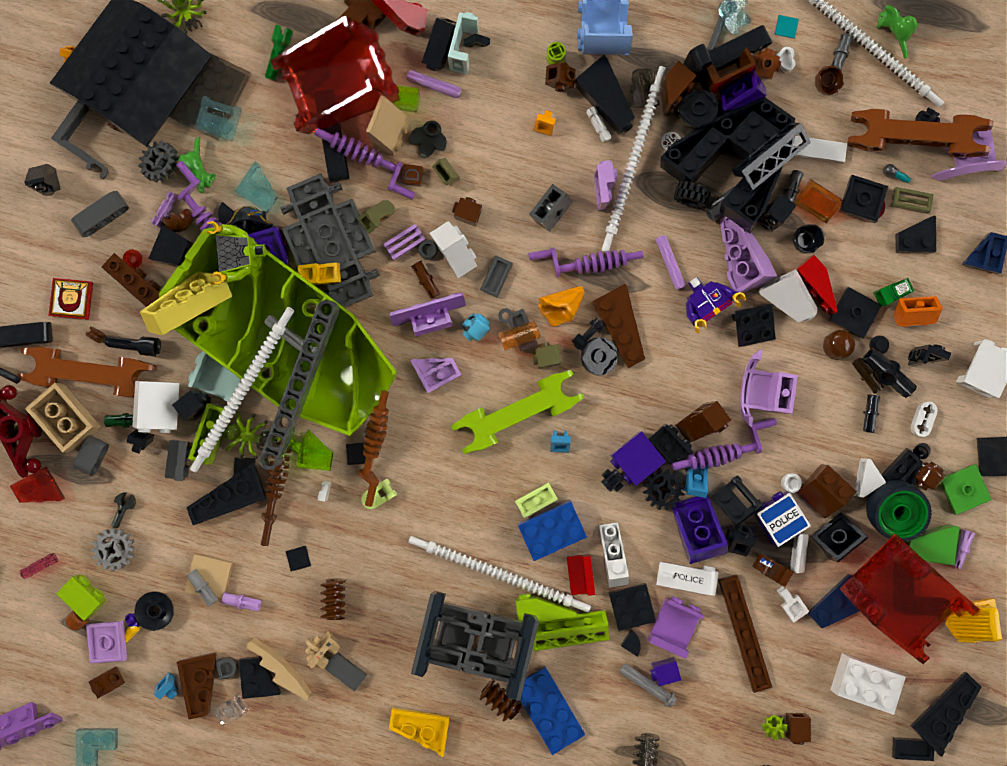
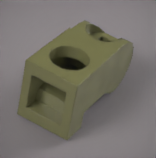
(380, 212)

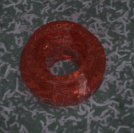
(130, 253)

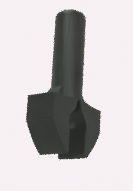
(122, 507)

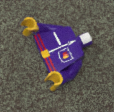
(709, 301)

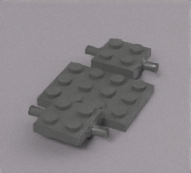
(330, 235)

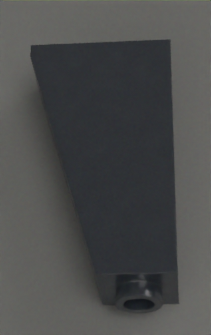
(603, 91)

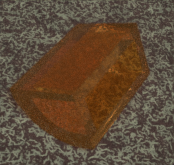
(818, 201)
(519, 335)

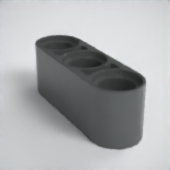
(100, 214)

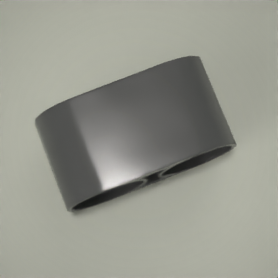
(90, 455)

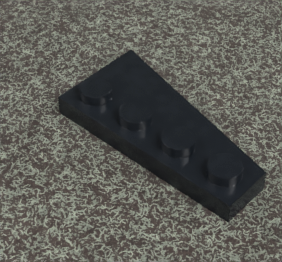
(237, 492)
(944, 715)

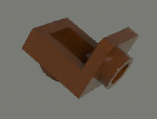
(106, 682)

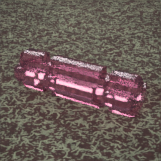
(38, 566)

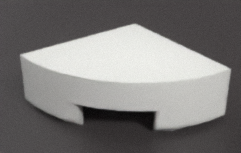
(324, 493)

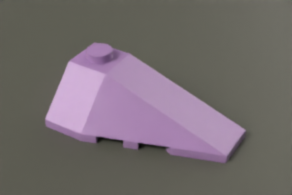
(746, 259)

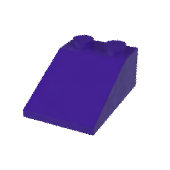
(699, 529)

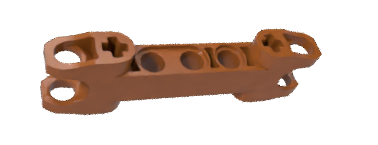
(955, 135)
(51, 367)

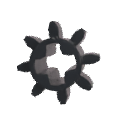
(929, 116)
(612, 480)

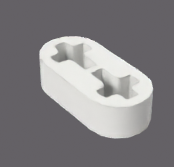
(919, 418)

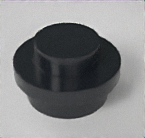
(879, 343)

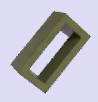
(454, 177)

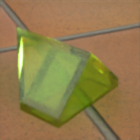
(314, 454)

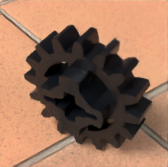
(671, 491)

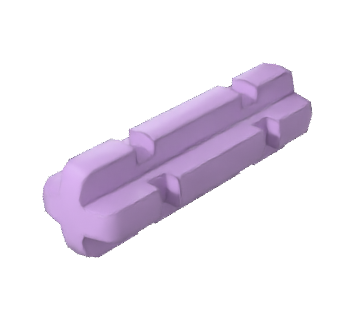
(164, 209)

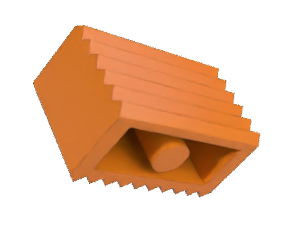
(917, 311)

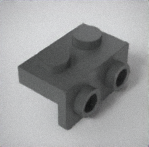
(177, 460)

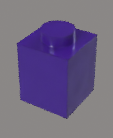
(665, 671)

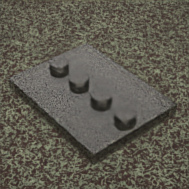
(221, 83)

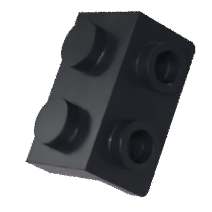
(925, 353)
(670, 444)

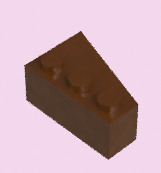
(704, 421)

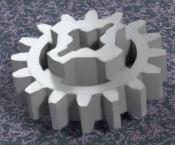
(104, 549)

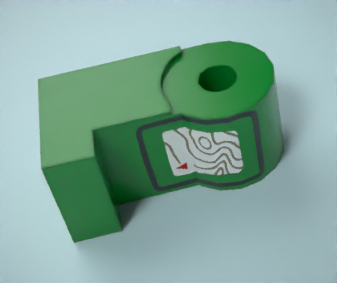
(894, 292)

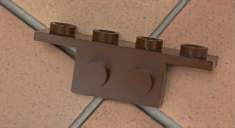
(132, 280)

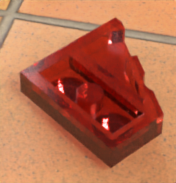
(38, 488)

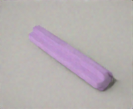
(433, 84)
(670, 262)

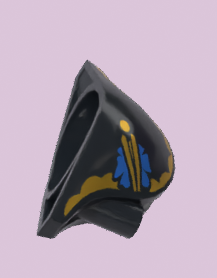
(250, 219)

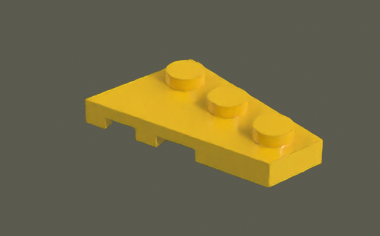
(423, 727)

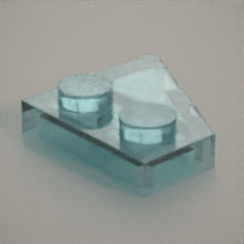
(257, 188)

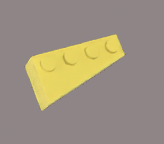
(184, 302)

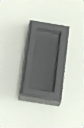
(496, 276)
(345, 671)

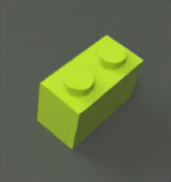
(82, 596)

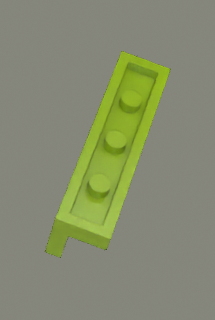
(569, 628)

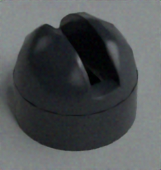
(922, 450)

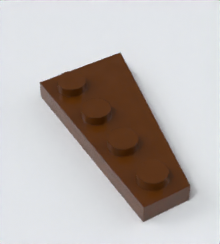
(620, 322)

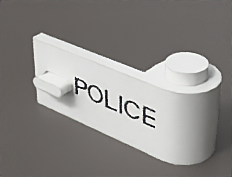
(689, 579)

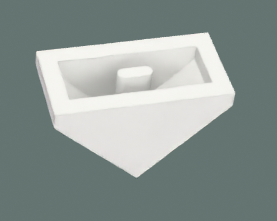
(867, 478)

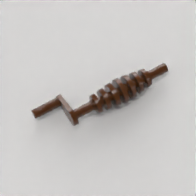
(269, 517)

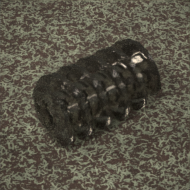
(647, 749)

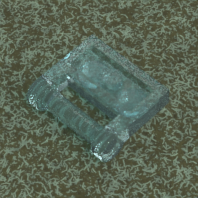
(215, 124)

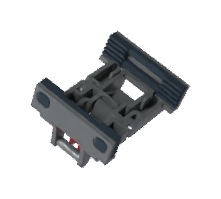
(455, 641)

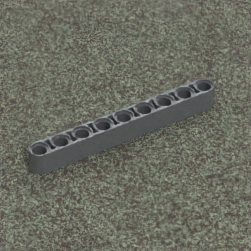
(291, 391)

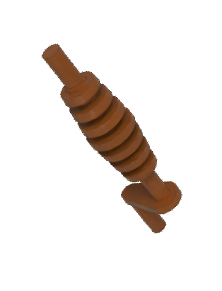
(374, 439)

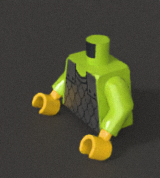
(235, 252)

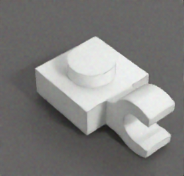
(793, 605)

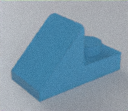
(696, 482)

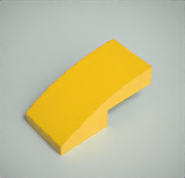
(321, 273)

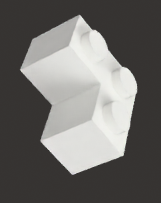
(453, 247)

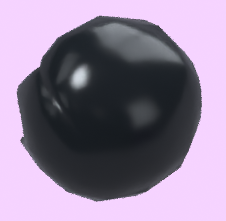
(808, 238)

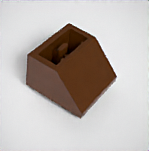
(675, 86)

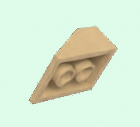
(387, 127)

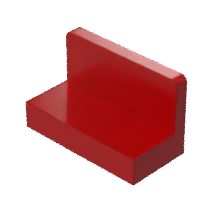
(580, 575)

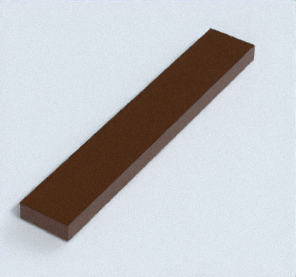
(745, 633)

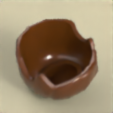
(829, 80)
(180, 221)
(839, 345)

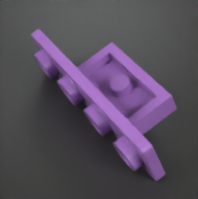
(429, 315)
(24, 723)

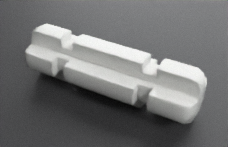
(598, 124)

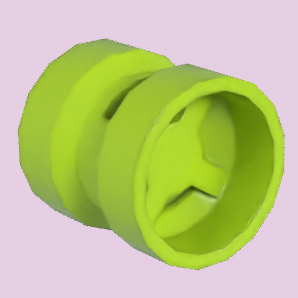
(554, 57)

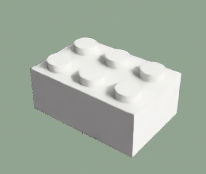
(867, 683)

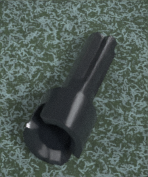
(145, 345)

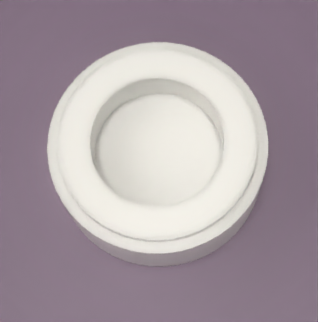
(791, 483)

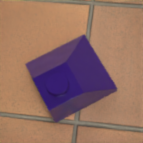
(743, 91)

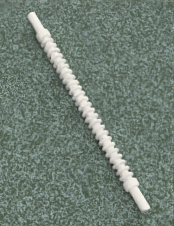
(655, 90)
(924, 90)
(278, 329)
(567, 600)

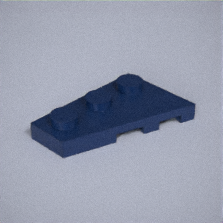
(833, 606)

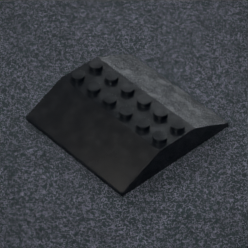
(132, 68)

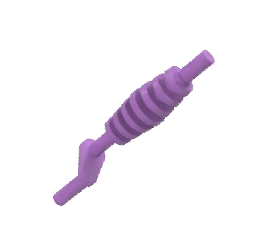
(369, 156)
(198, 211)
(586, 264)
(720, 454)

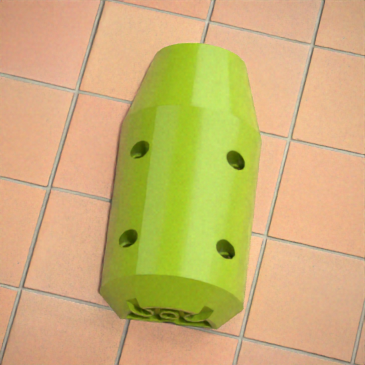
(234, 331)

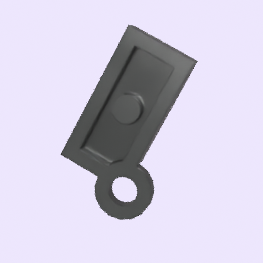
(516, 319)

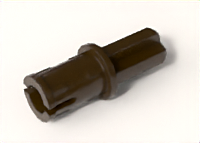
(867, 375)

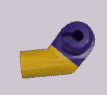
(133, 627)

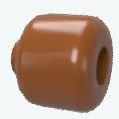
(74, 622)

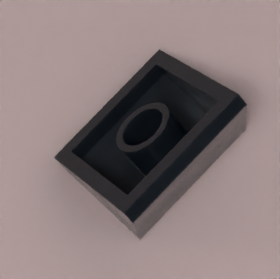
(839, 538)

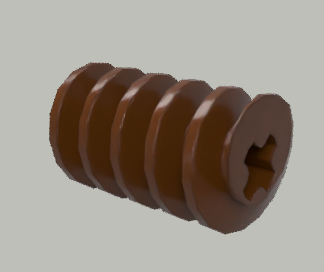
(333, 598)
(500, 700)

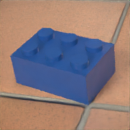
(552, 530)

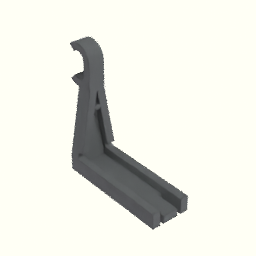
(66, 130)

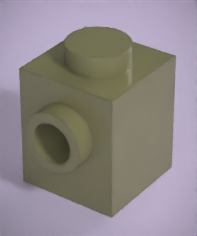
(546, 355)

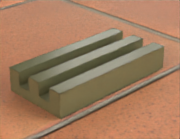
(896, 198)

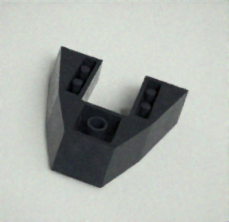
(740, 133)

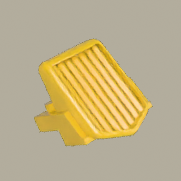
(976, 628)

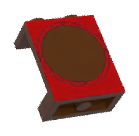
(713, 83)

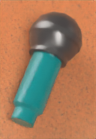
(891, 171)

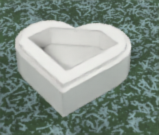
(786, 58)

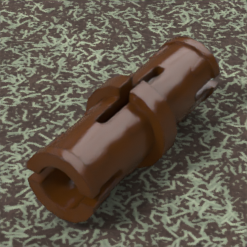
(425, 279)

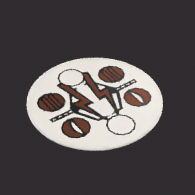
(668, 139)

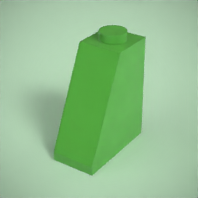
(937, 544)

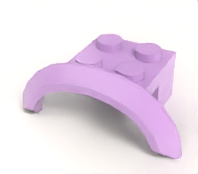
(974, 164)
(766, 390)

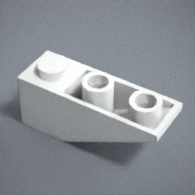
(614, 555)

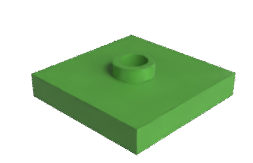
(965, 489)

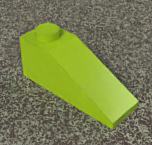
(542, 608)

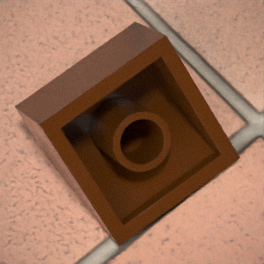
(826, 491)

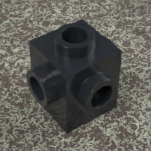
(740, 539)

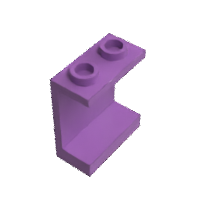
(675, 626)

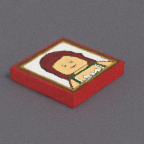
(70, 298)

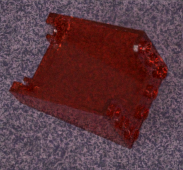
(336, 75)
(904, 596)

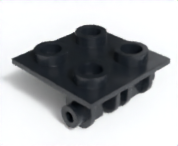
(754, 325)

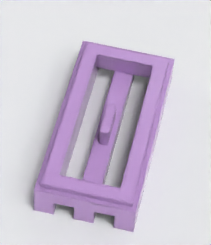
(408, 239)

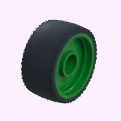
(910, 518)

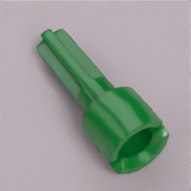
(280, 42)

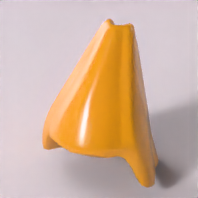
(561, 306)

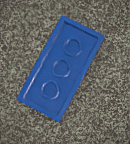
(550, 711)

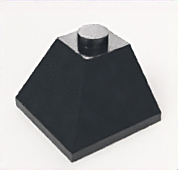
(992, 456)

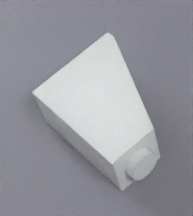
(790, 296)

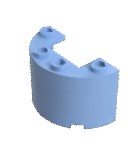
(604, 27)

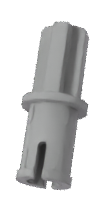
(202, 587)

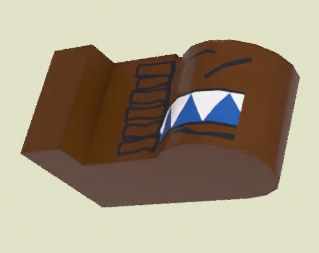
(773, 570)

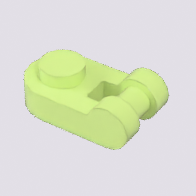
(378, 500)

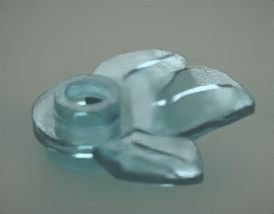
(735, 16)

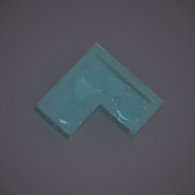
(90, 741)

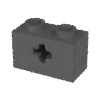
(551, 207)

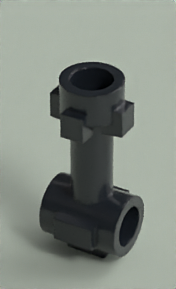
(580, 340)

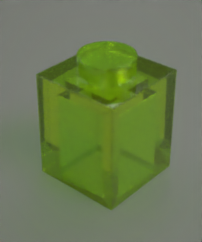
(409, 99)

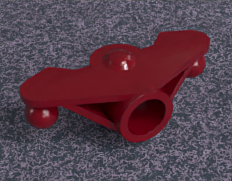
(27, 430)

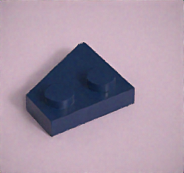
(989, 254)

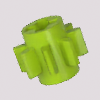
(775, 727)

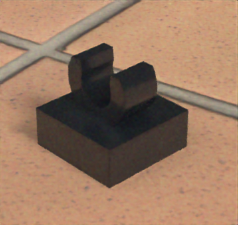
(139, 440)

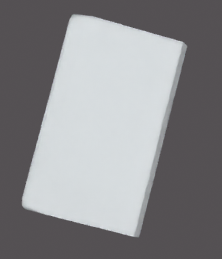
(799, 553)

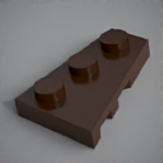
(197, 683)

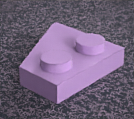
(436, 372)

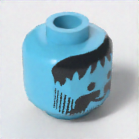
(475, 327)

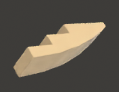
(285, 673)

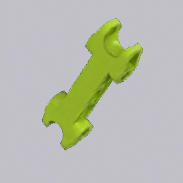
(486, 426)

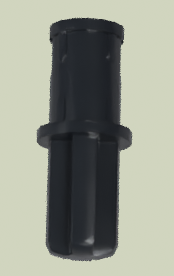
(871, 413)

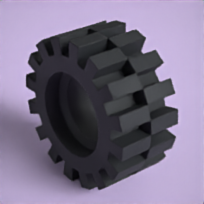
(692, 195)

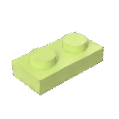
(536, 500)

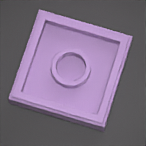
(106, 642)

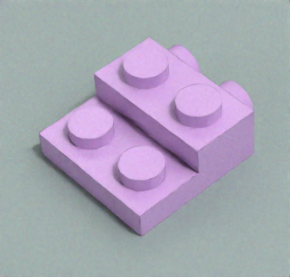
(604, 180)

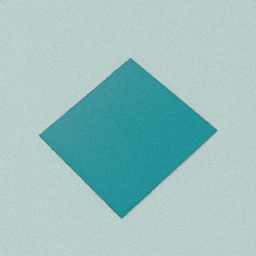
(786, 26)

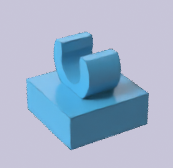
(560, 443)
(166, 687)

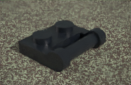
(732, 505)

